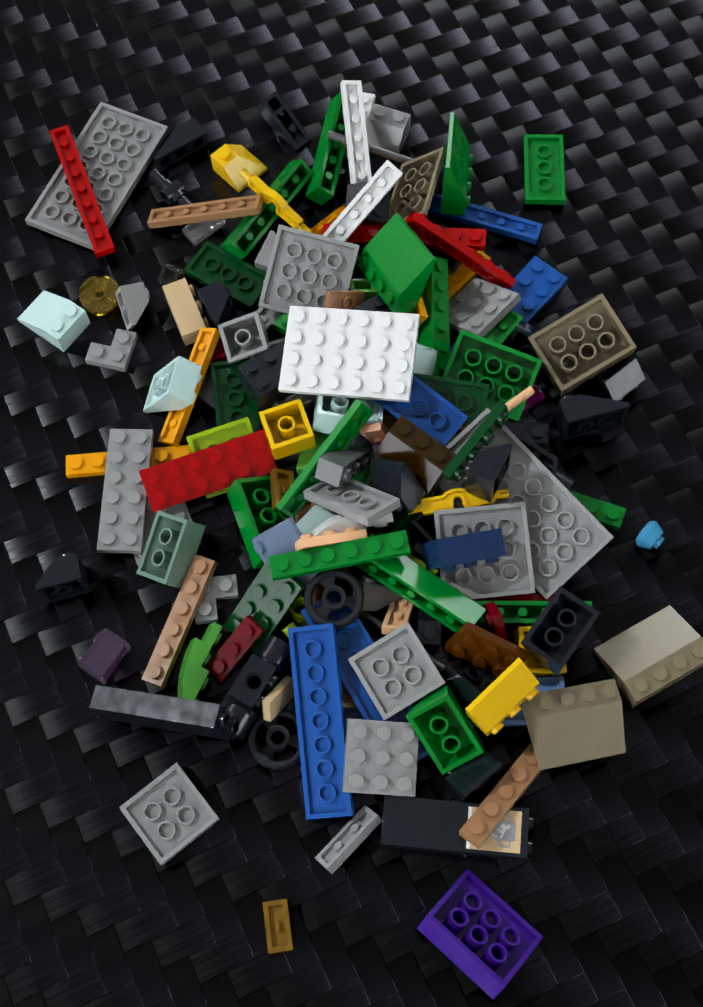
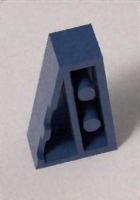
(464, 550)

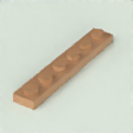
(205, 211)
(179, 621)
(501, 799)

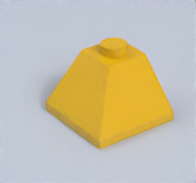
(229, 162)

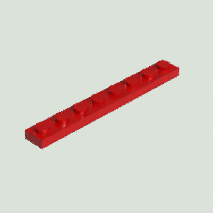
(82, 191)
(470, 237)

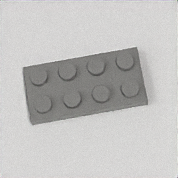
(353, 500)

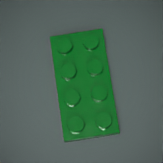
(544, 169)

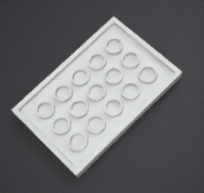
(349, 353)

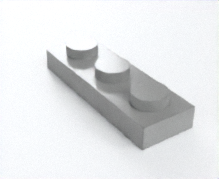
(348, 839)

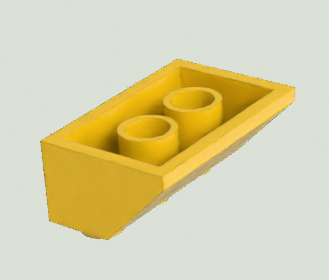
(503, 698)

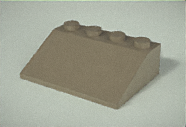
(417, 184)
(582, 344)
(652, 655)
(575, 724)

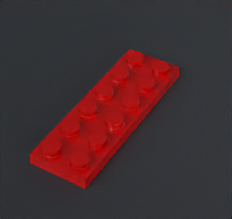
(207, 470)

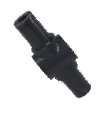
(171, 191)

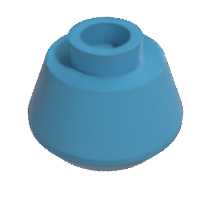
(650, 536)

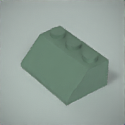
(170, 549)

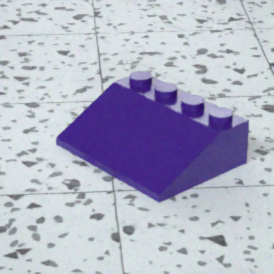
(480, 933)

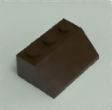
(418, 450)

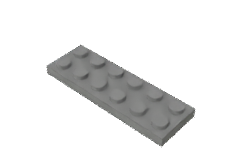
(123, 491)

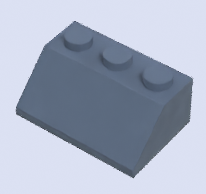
(280, 540)

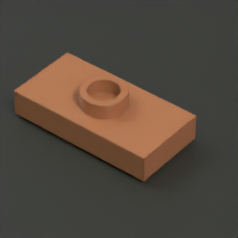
(344, 299)
(374, 432)

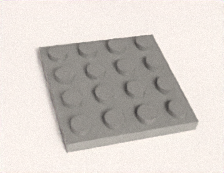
(306, 268)
(504, 578)

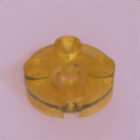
(101, 305)

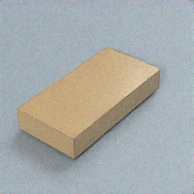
(278, 698)

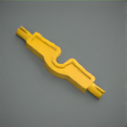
(270, 195)
(445, 501)

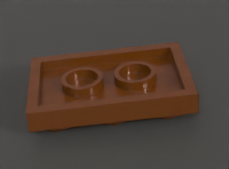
(484, 649)

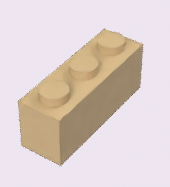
(185, 309)

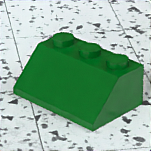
(445, 730)

